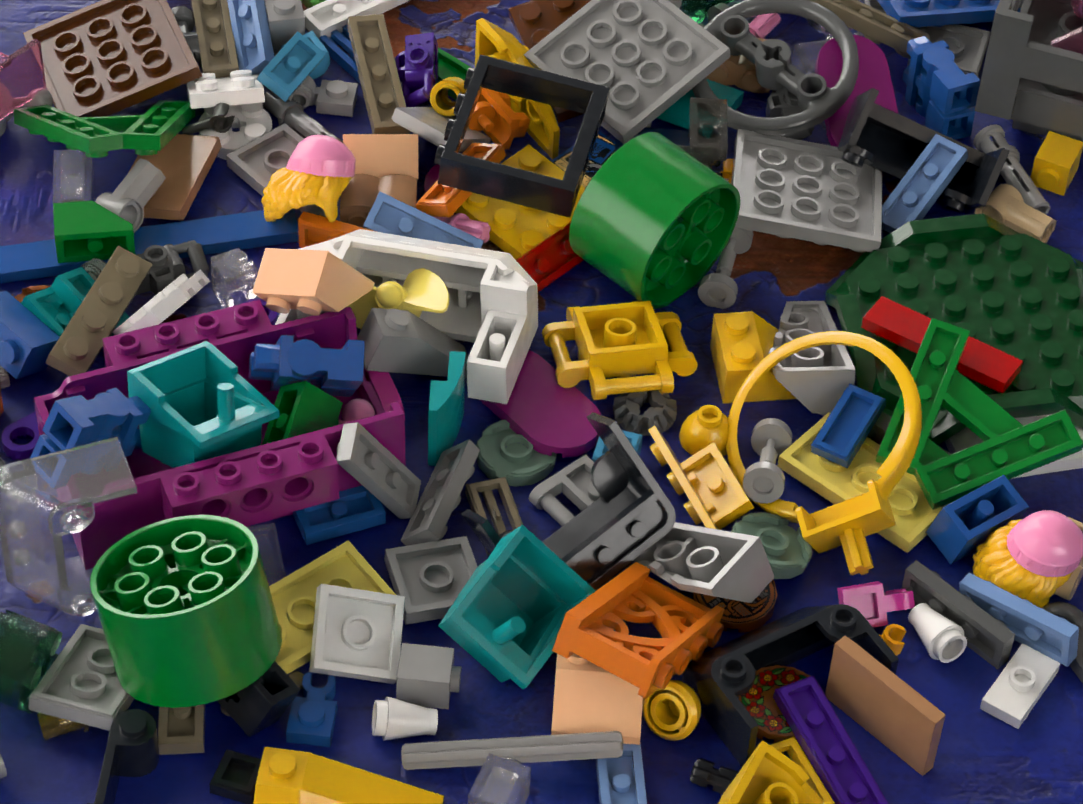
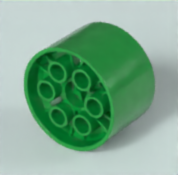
(654, 219)
(186, 610)

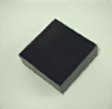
(236, 777)

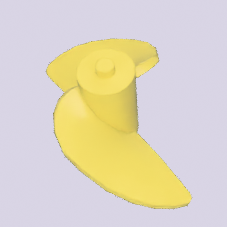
(419, 293)

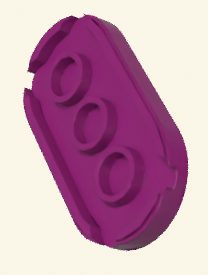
(872, 73)
(547, 413)

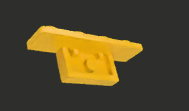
(707, 481)

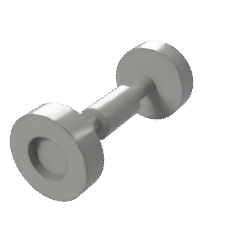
(718, 288)
(765, 480)

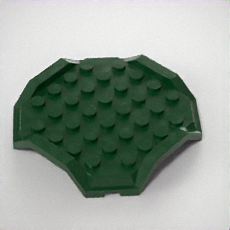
(985, 281)

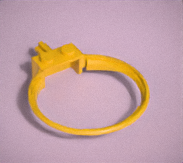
(862, 515)

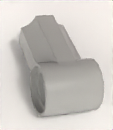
(133, 193)

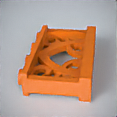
(642, 661)

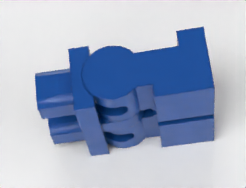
(940, 88)
(289, 362)
(83, 421)

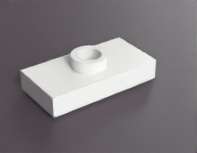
(1020, 686)

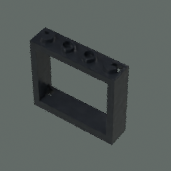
(509, 182)

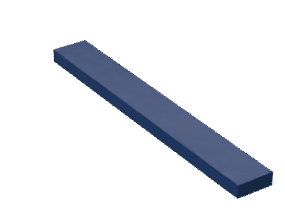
(213, 233)

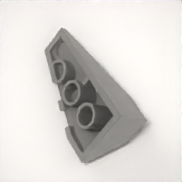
(816, 373)
(710, 562)

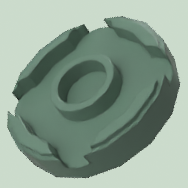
(517, 461)
(783, 545)

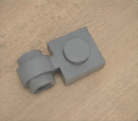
(330, 98)

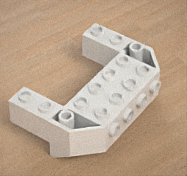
(489, 299)

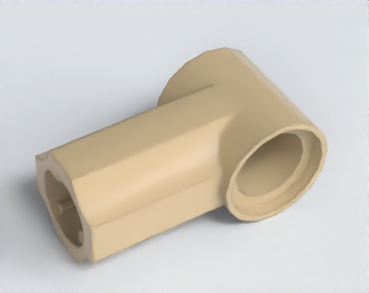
(1008, 208)

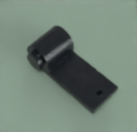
(129, 752)

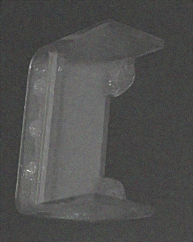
(52, 499)

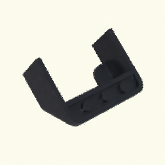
(895, 142)
(614, 527)
(731, 667)

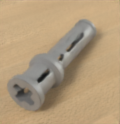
(1012, 170)

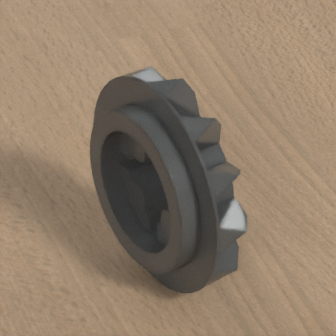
(661, 413)

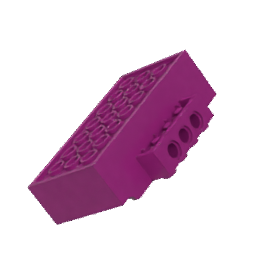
(240, 485)

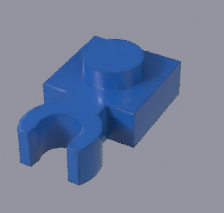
(313, 715)

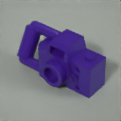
(418, 68)

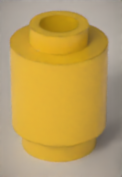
(439, 98)

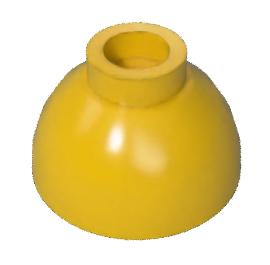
(704, 428)
(672, 711)

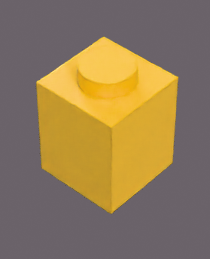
(1056, 163)

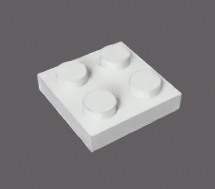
(233, 90)
(357, 633)

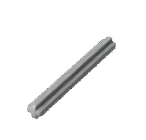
(523, 749)

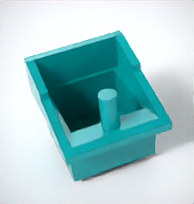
(197, 406)
(515, 607)

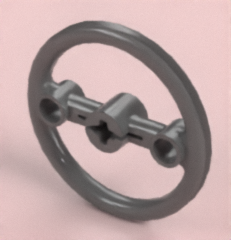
(775, 65)

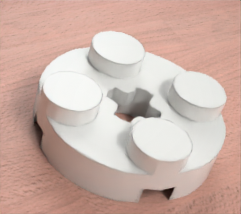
(250, 119)

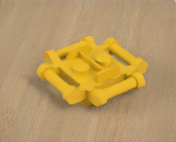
(620, 343)

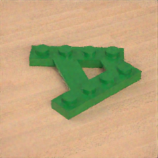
(102, 134)
(1007, 444)

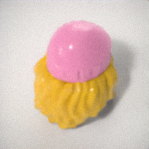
(313, 176)
(1031, 555)

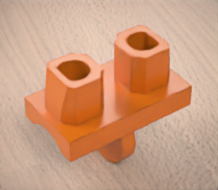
(498, 119)

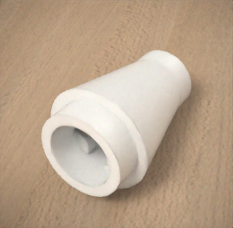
(940, 636)
(402, 719)

